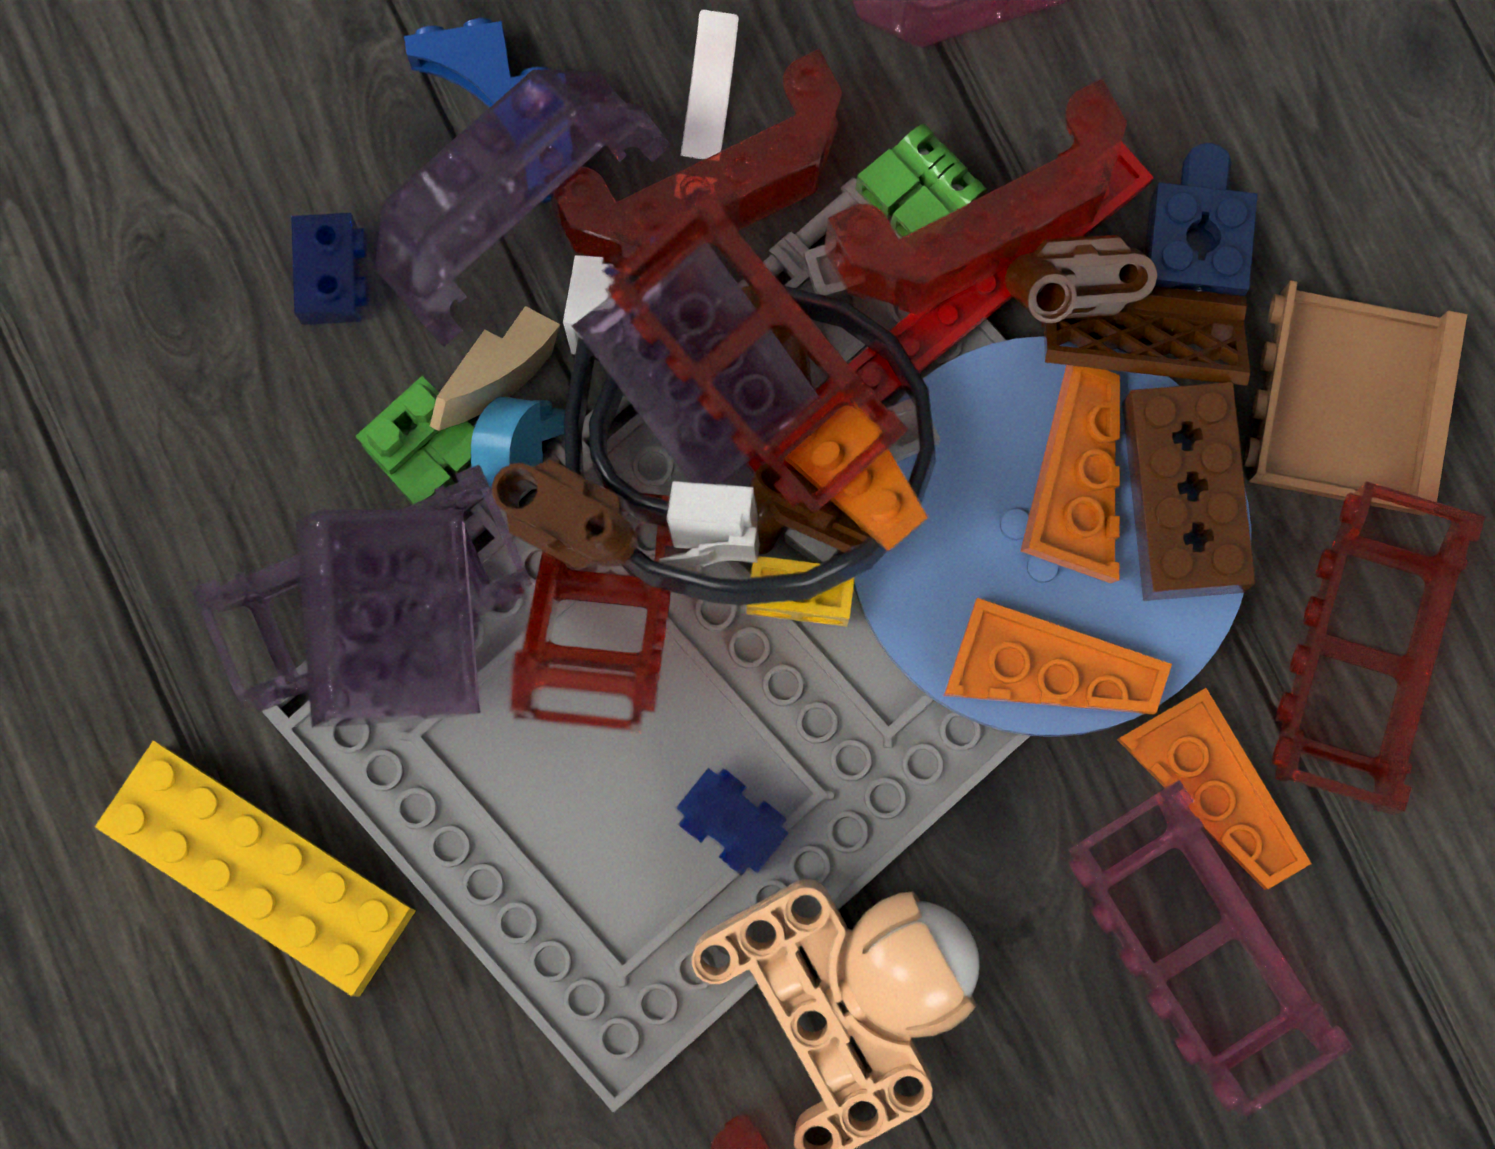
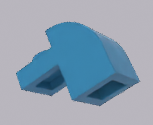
(513, 433)

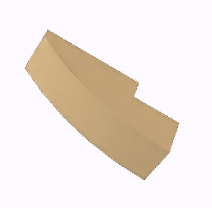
(495, 368)

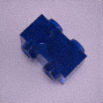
(327, 268)
(731, 821)

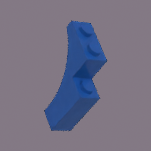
(467, 56)

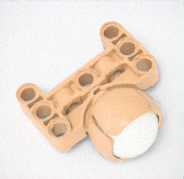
(898, 971)

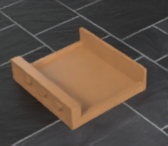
(1354, 398)

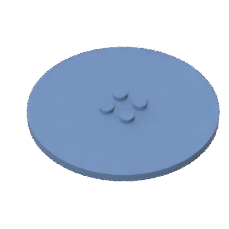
(993, 432)

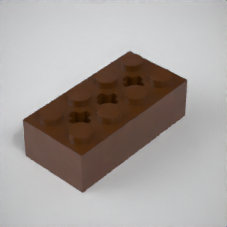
(1214, 470)

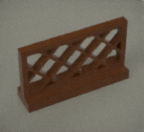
(1170, 321)

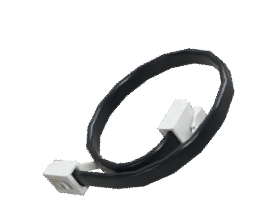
(723, 519)

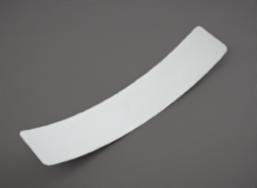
(710, 84)

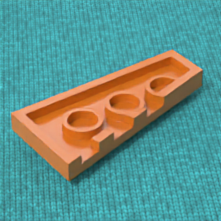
(1075, 491)
(876, 498)
(1042, 663)
(1228, 795)

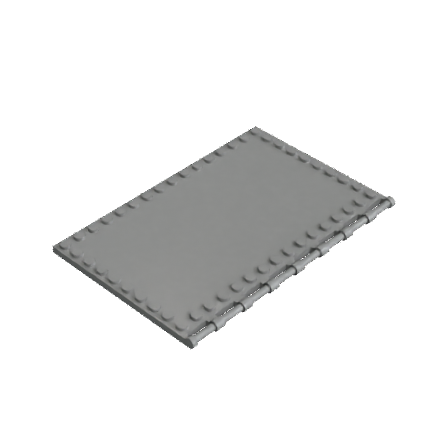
(566, 840)

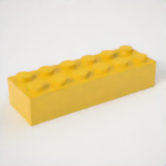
(255, 869)

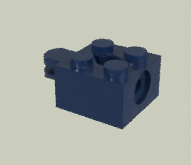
(1201, 229)

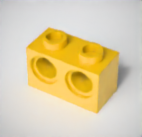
(828, 608)

